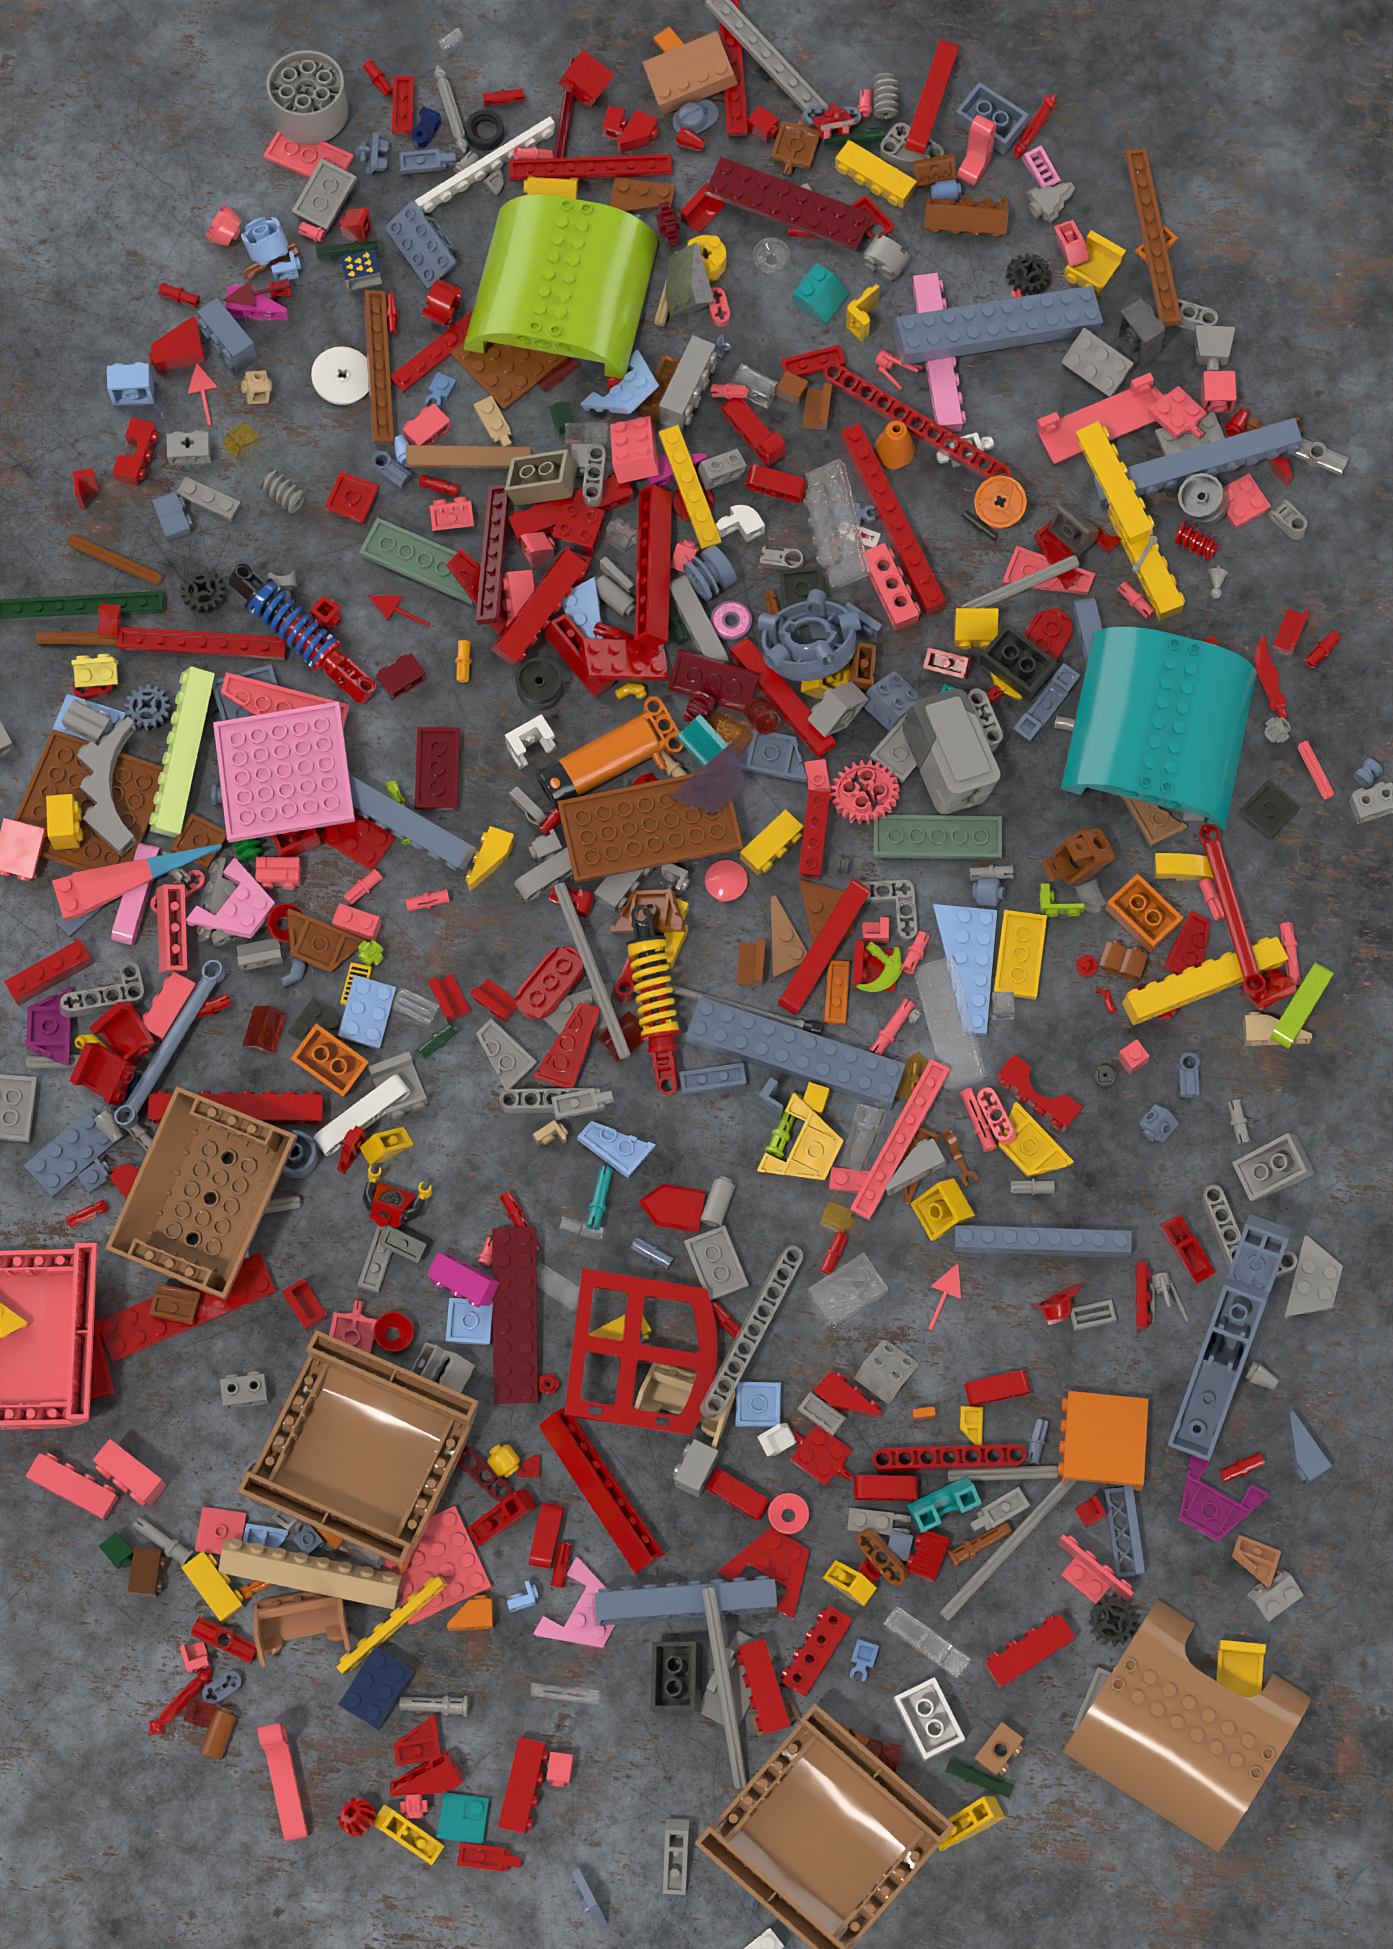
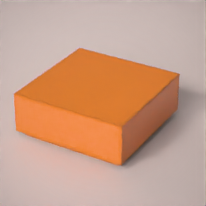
(923, 1414)

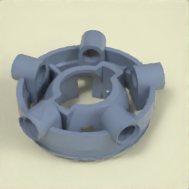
(783, 640)

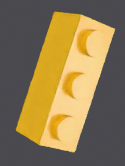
(772, 843)
(214, 1586)

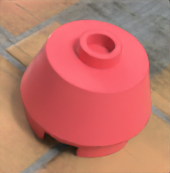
(224, 227)

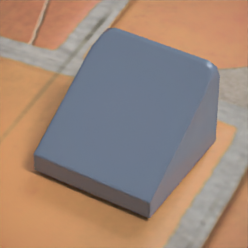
(900, 1544)

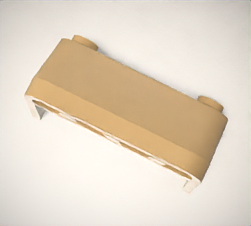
(669, 1389)

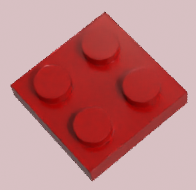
(351, 497)
(1276, 989)

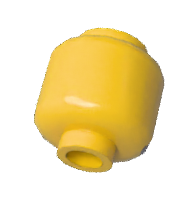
(503, 1460)

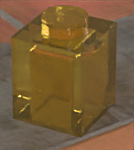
(836, 1218)

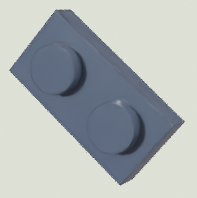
(868, 625)

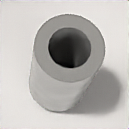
(615, 596)
(717, 1202)

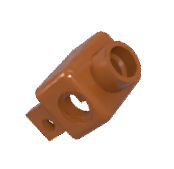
(1085, 847)

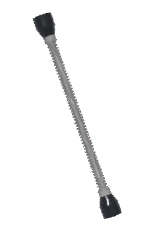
(810, 1026)

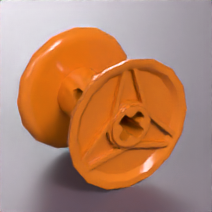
(1013, 508)

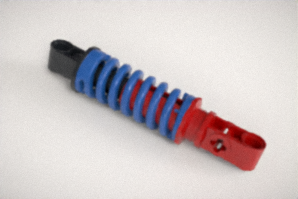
(299, 633)

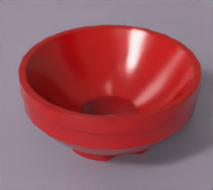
(275, 914)
(401, 1324)

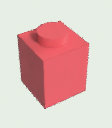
(1133, 1057)
(559, 1769)

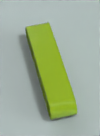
(1301, 1005)

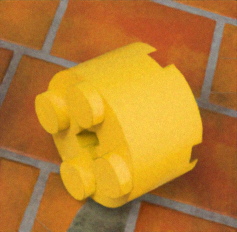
(713, 255)

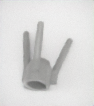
(1163, 1285)

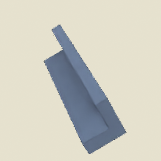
(1133, 1531)

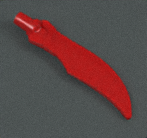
(1269, 679)

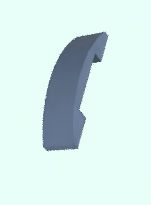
(1047, 703)

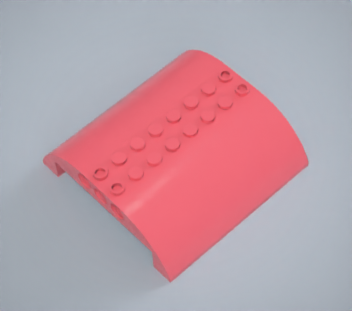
(50, 1360)

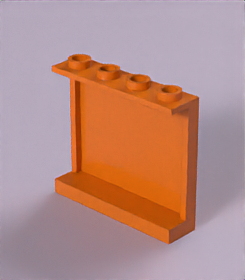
(1103, 1439)

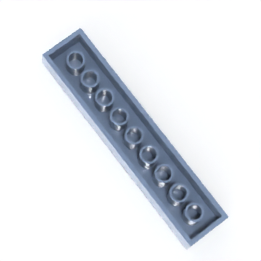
(996, 325)
(795, 1053)

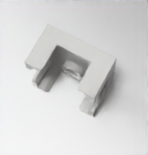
(527, 734)

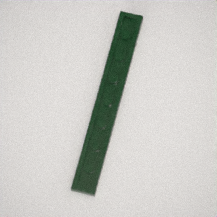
(80, 605)

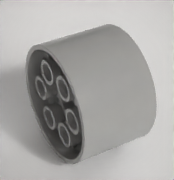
(304, 122)

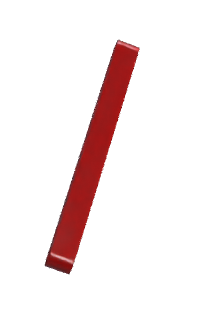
(912, 417)

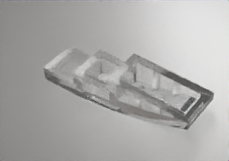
(927, 1643)

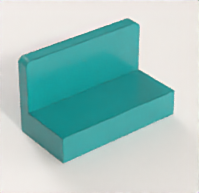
(701, 740)

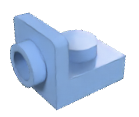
(285, 270)
(522, 1601)

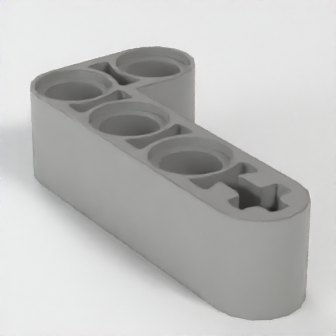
(100, 994)

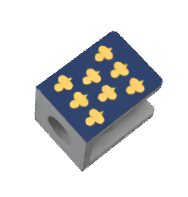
(360, 270)

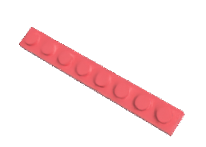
(900, 1139)

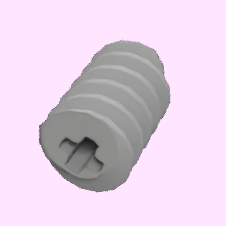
(886, 96)
(282, 491)

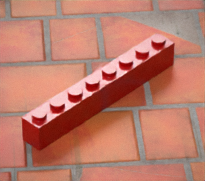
(653, 566)
(268, 1107)
(601, 1491)

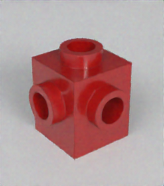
(328, 608)

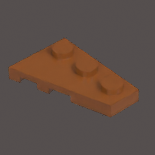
(638, 195)

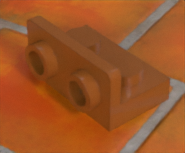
(934, 169)

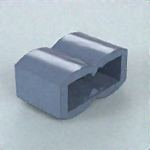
(171, 516)

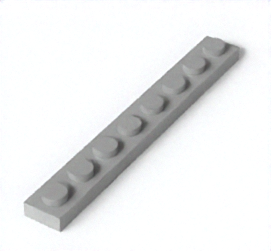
(765, 54)

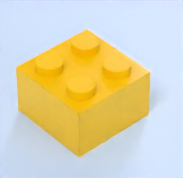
(63, 821)

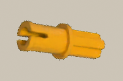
(463, 661)

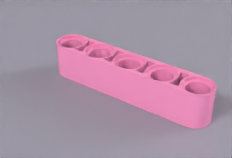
(133, 903)

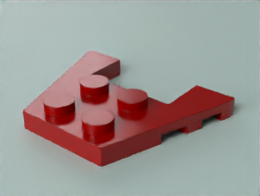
(1056, 550)
(777, 1558)

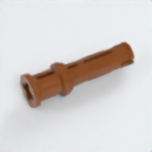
(970, 1548)

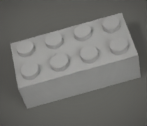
(688, 383)

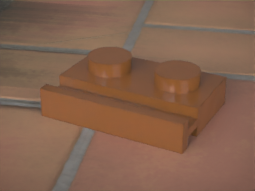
(174, 1304)

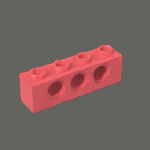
(899, 616)

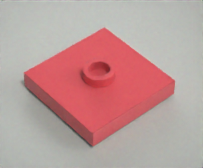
(216, 1527)

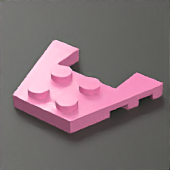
(243, 910)
(580, 1625)

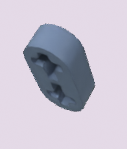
(219, 1683)

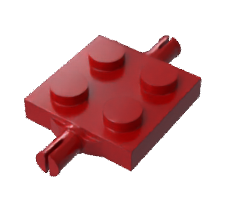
(821, 1456)

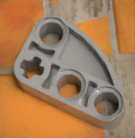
(900, 157)

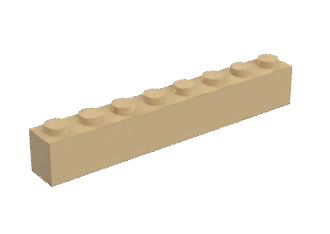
(310, 1573)

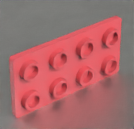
(1089, 1576)

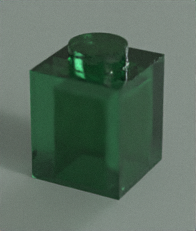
(560, 414)

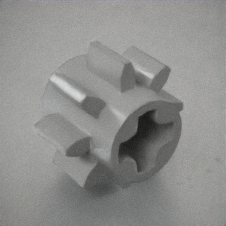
(1277, 729)

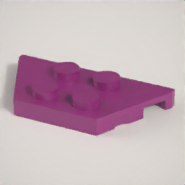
(49, 1030)

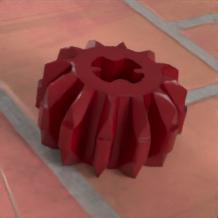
(700, 704)

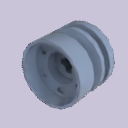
(712, 571)

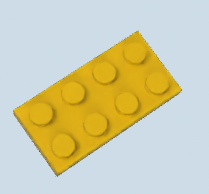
(1020, 953)

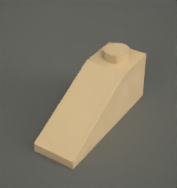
(1259, 1027)

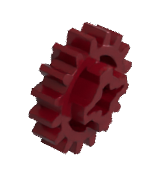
(668, 224)

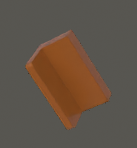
(817, 408)
(751, 963)

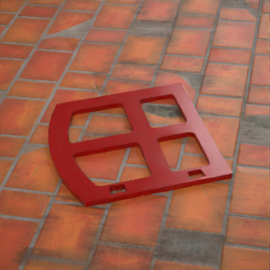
(630, 1351)

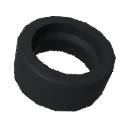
(481, 116)

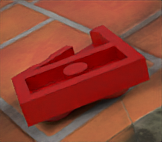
(418, 1745)

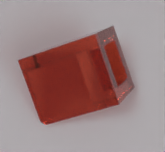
(199, 1713)

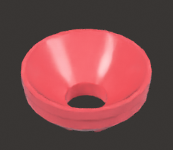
(794, 1503)

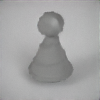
(1217, 577)

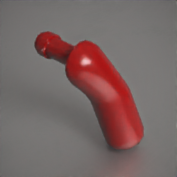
(1107, 1000)

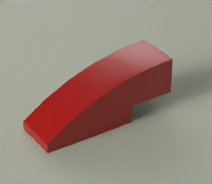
(1186, 1248)

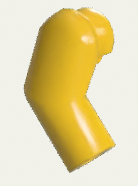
(631, 688)
(89, 1038)

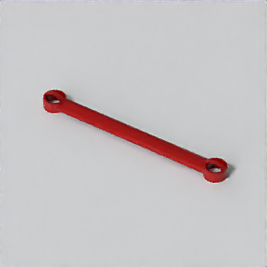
(1231, 910)

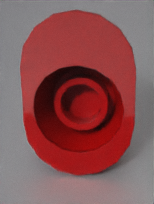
(1058, 1306)

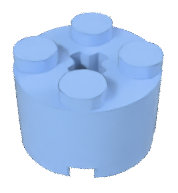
(265, 240)

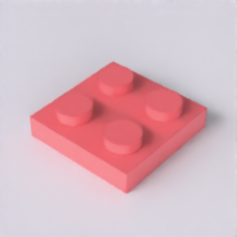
(1245, 501)

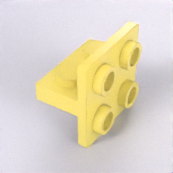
(96, 671)

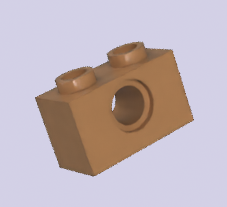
(1002, 1736)

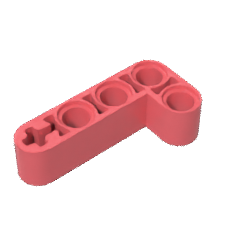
(978, 150)

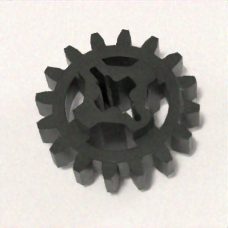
(1018, 274)
(203, 599)
(1117, 1631)

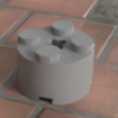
(885, 258)

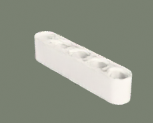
(362, 1114)

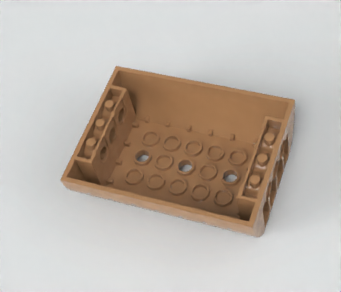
(179, 1174)

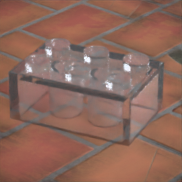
(848, 1291)

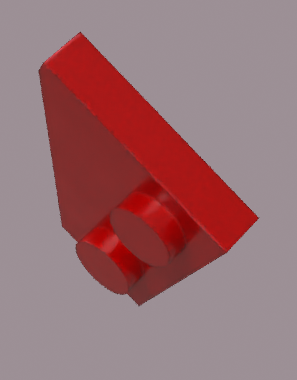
(350, 1150)

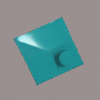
(463, 1818)

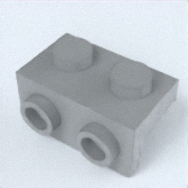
(1278, 1597)

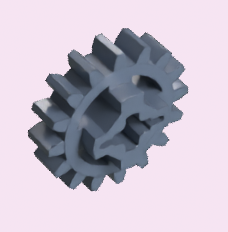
(147, 716)

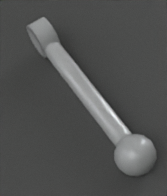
(1152, 541)

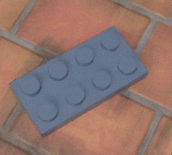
(69, 1154)

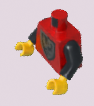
(392, 1205)

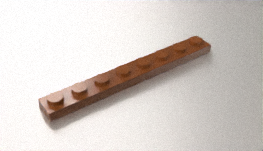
(378, 367)

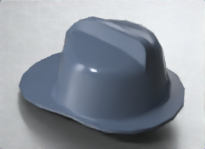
(696, 116)

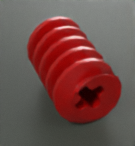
(1196, 542)

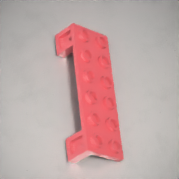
(1118, 413)

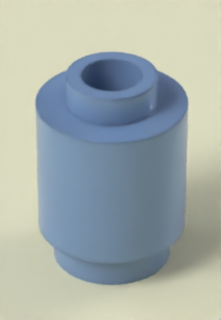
(946, 189)

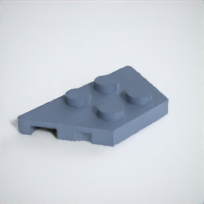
(773, 756)

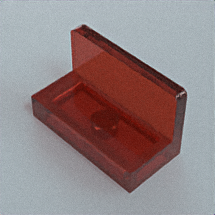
(264, 1028)
(631, 1030)

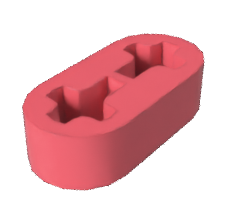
(723, 306)

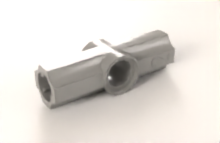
(1328, 460)

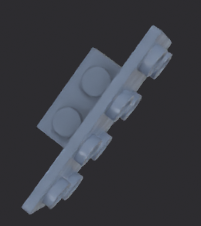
(422, 243)

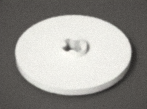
(326, 375)

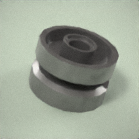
(1203, 499)

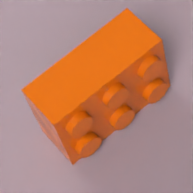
(1144, 913)
(329, 1060)

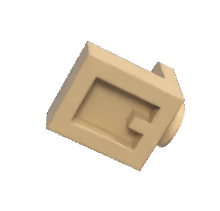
(546, 1134)

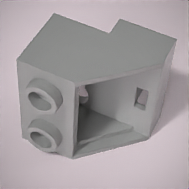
(431, 1362)

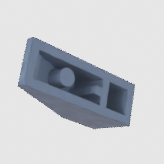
(1307, 1456)

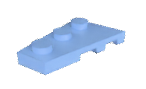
(583, 608)
(618, 1150)

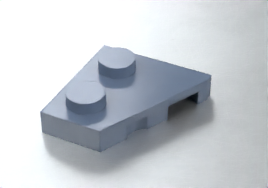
(589, 1902)

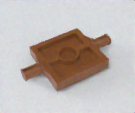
(795, 146)

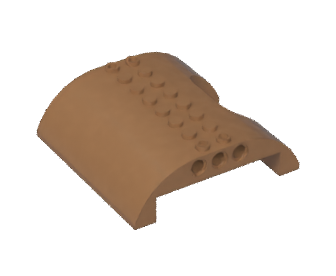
(1182, 1736)

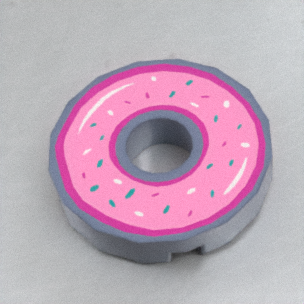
(731, 609)

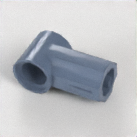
(391, 470)
(1189, 1077)

